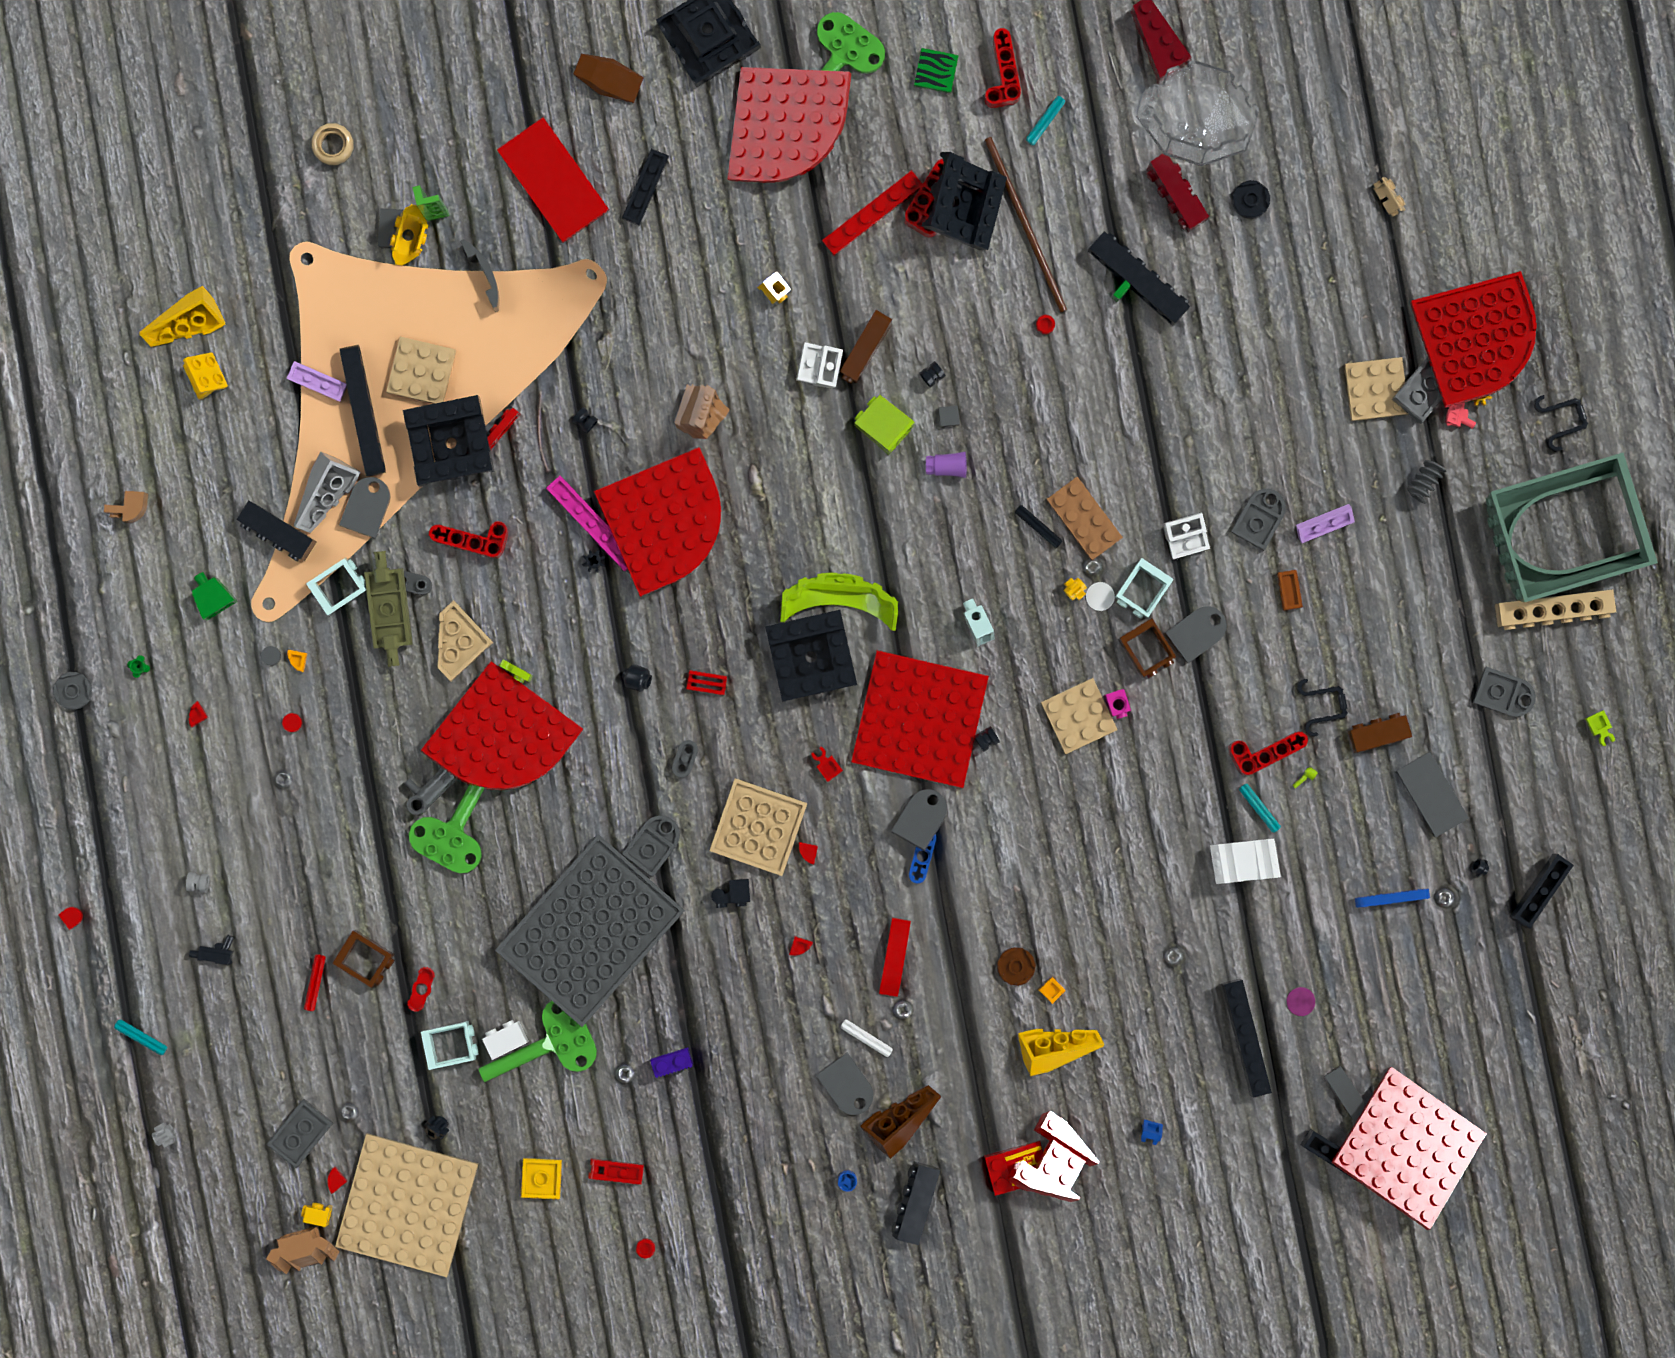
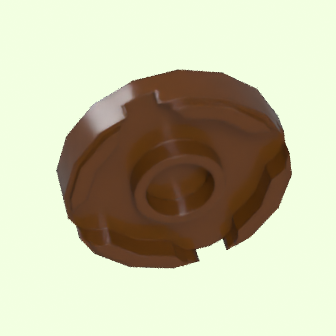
(1016, 966)

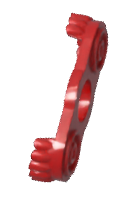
(417, 1001)

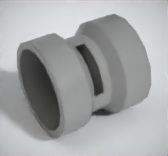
(197, 882)

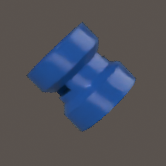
(849, 1182)

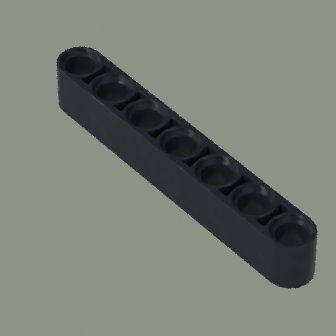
(362, 410)

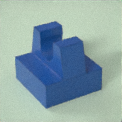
(1151, 1131)

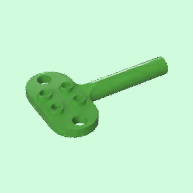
(849, 44)
(447, 841)
(562, 1037)

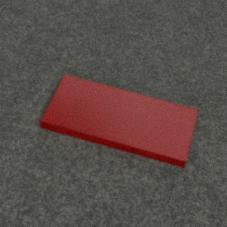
(553, 180)

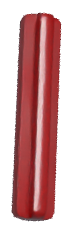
(314, 983)

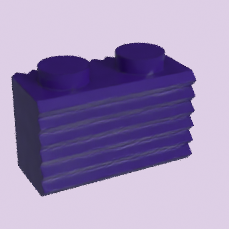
(671, 1062)

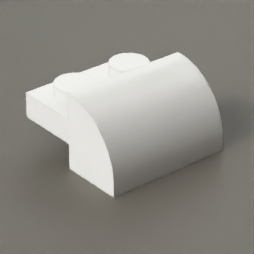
(819, 365)
(1186, 535)

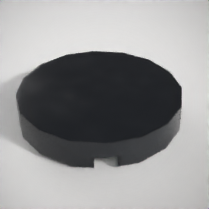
(1251, 199)

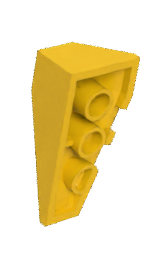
(187, 317)
(1050, 1050)

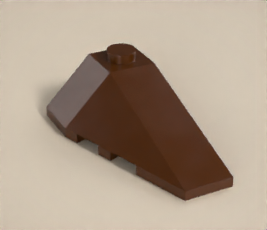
(896, 1125)

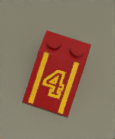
(1002, 1162)

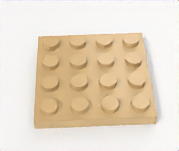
(758, 827)

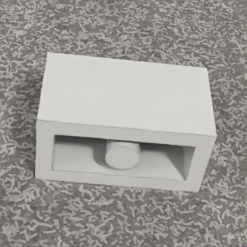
(505, 1040)

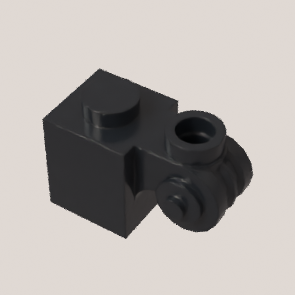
(738, 894)

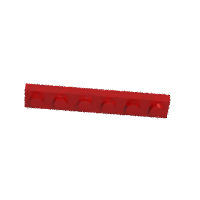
(872, 213)

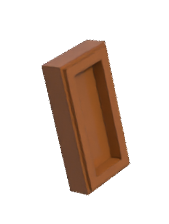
(1289, 590)

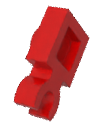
(828, 766)

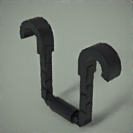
(1580, 411)
(1342, 703)

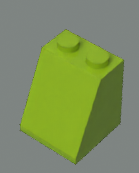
(884, 424)

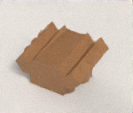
(700, 411)
(301, 1250)

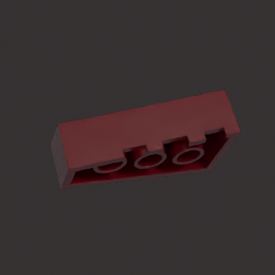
(1158, 39)
(1176, 192)

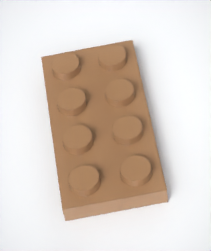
(1084, 518)

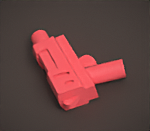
(1457, 415)

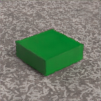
(1121, 291)

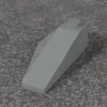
(326, 485)

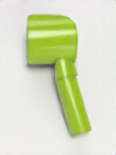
(1309, 773)

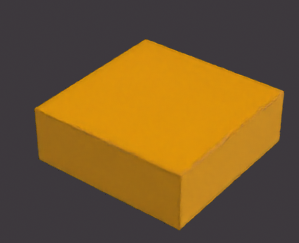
(1052, 990)

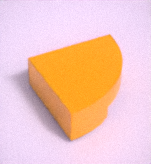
(297, 659)

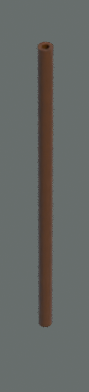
(1026, 226)

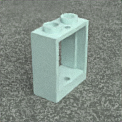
(1153, 572)
(321, 597)
(430, 1049)

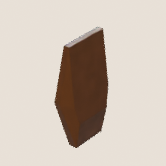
(608, 77)

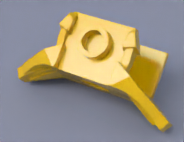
(403, 250)

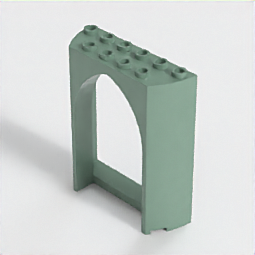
(1509, 503)

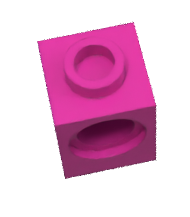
(1120, 695)

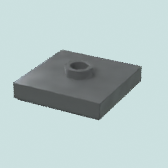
(387, 227)

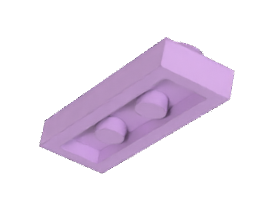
(317, 381)
(1325, 523)

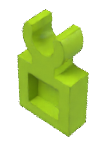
(520, 674)
(1599, 725)

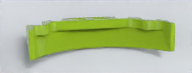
(840, 590)

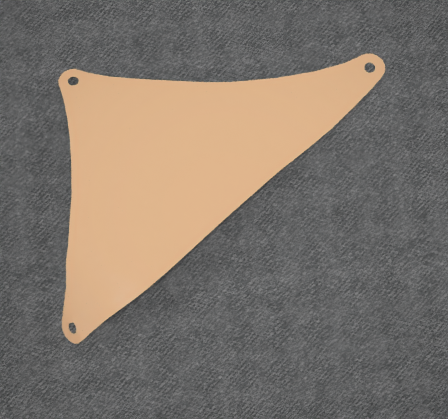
(374, 304)

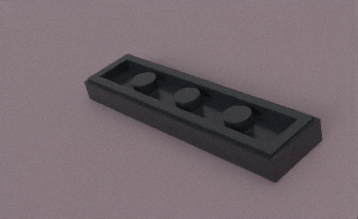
(645, 187)

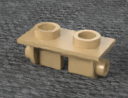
(1394, 202)

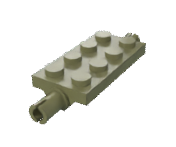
(388, 608)

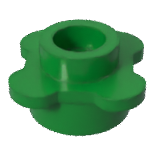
(143, 666)

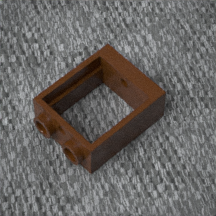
(1137, 631)
(348, 947)

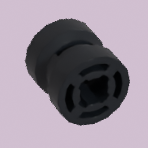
(933, 373)
(584, 420)
(987, 738)

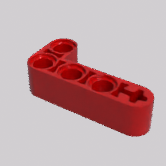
(1003, 67)
(921, 210)
(467, 538)
(1270, 750)

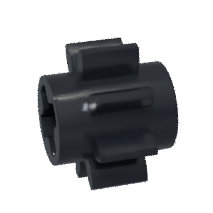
(592, 555)
(436, 1127)

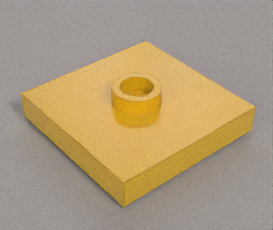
(541, 1178)

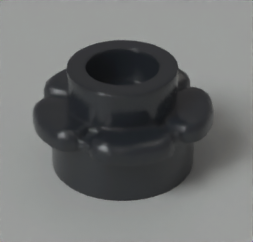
(1480, 867)

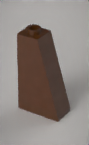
(866, 347)

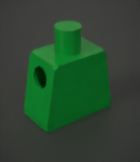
(211, 596)

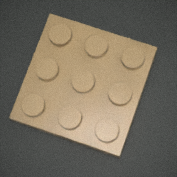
(421, 370)
(1373, 386)
(1079, 716)

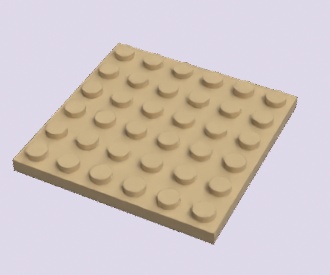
(406, 1205)

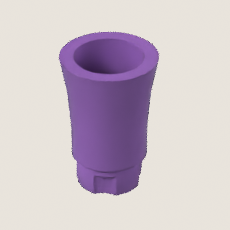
(947, 465)

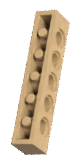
(1604, 599)

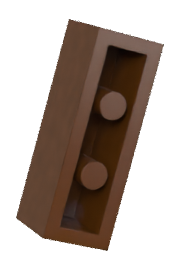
(1379, 732)

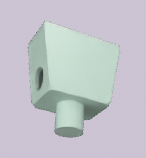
(980, 629)

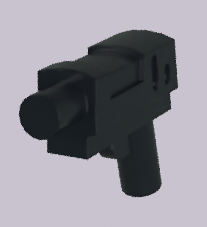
(219, 954)

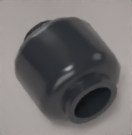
(637, 678)

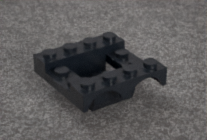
(685, 35)
(974, 211)
(449, 419)
(791, 643)

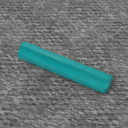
(1045, 120)
(1260, 808)
(140, 1037)

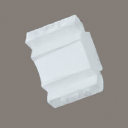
(1245, 861)

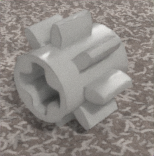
(163, 1135)

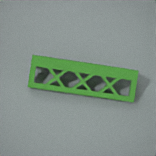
(430, 207)

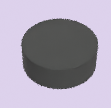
(271, 655)

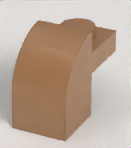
(134, 507)

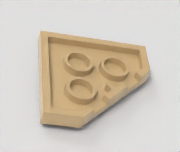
(459, 641)

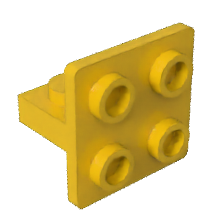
(204, 374)

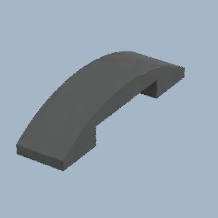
(473, 254)

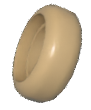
(321, 133)

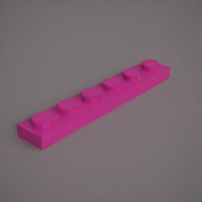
(586, 518)

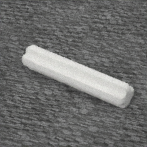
(866, 1038)

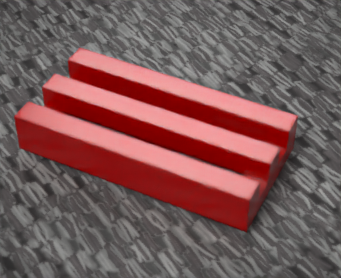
(690, 680)

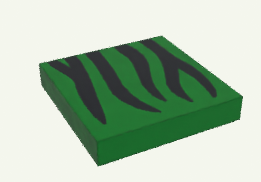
(936, 70)

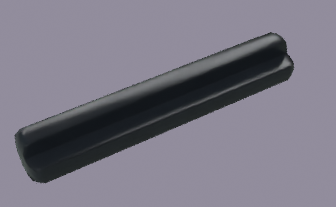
(1038, 526)

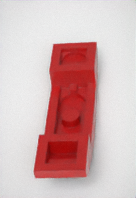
(895, 957)

